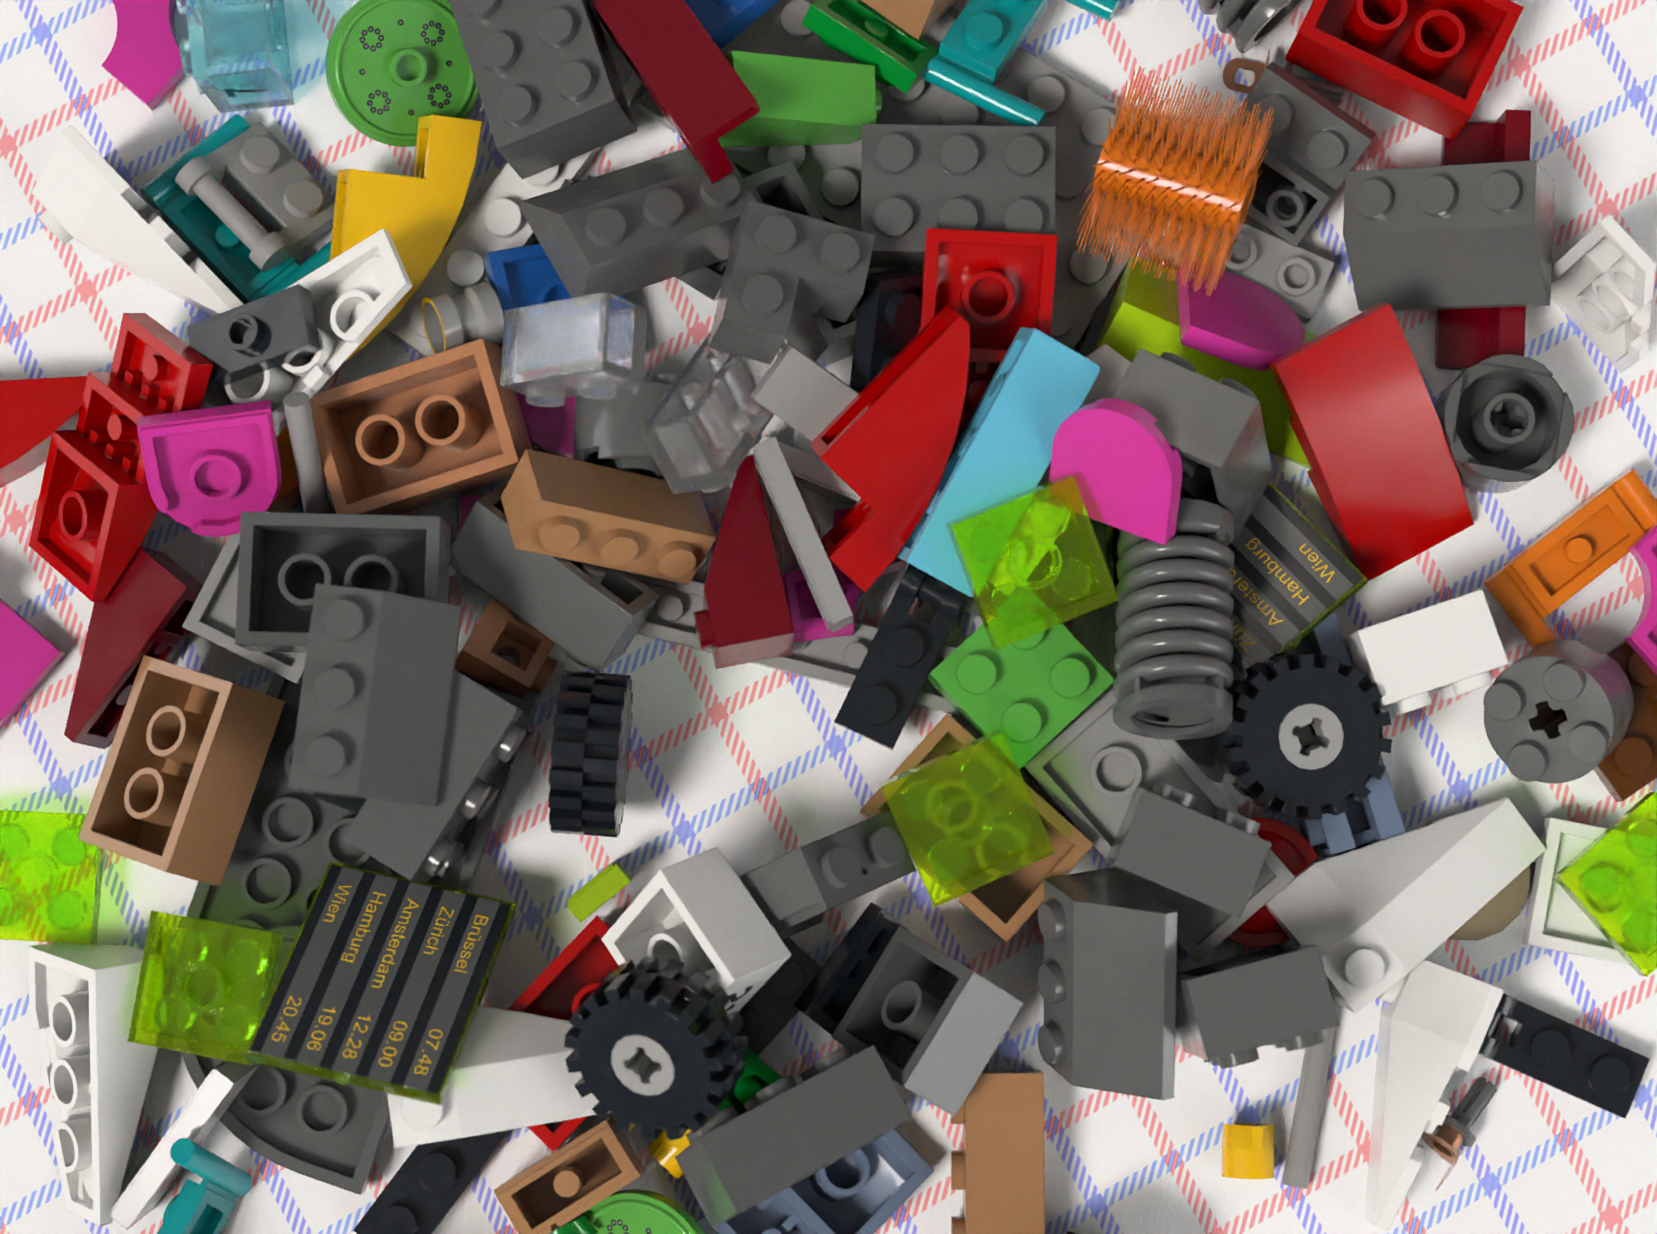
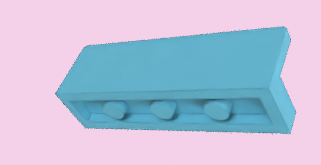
(1002, 444)

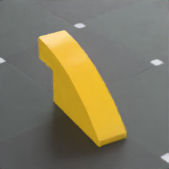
(413, 209)

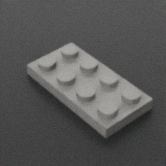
(1092, 779)

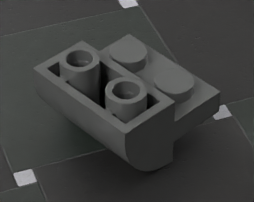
(1306, 152)

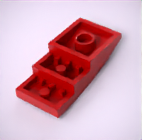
(996, 286)
(1372, 441)
(94, 481)

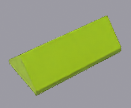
(1148, 318)

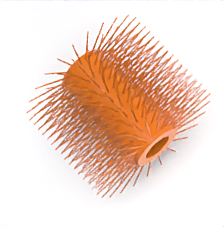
(1173, 180)

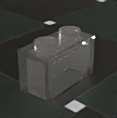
(574, 349)

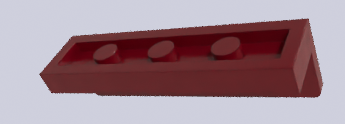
(681, 73)
(1480, 333)

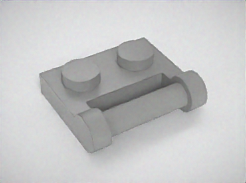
(272, 185)

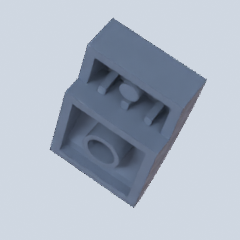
(842, 1198)

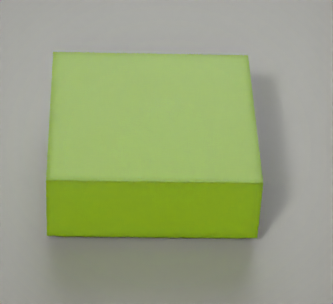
(598, 890)

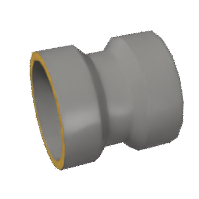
(463, 318)

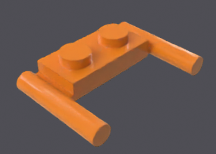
(1572, 554)

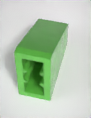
(804, 100)

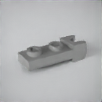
(1274, 264)

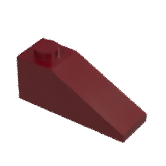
(744, 593)
(135, 620)

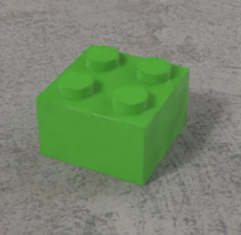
(1022, 688)

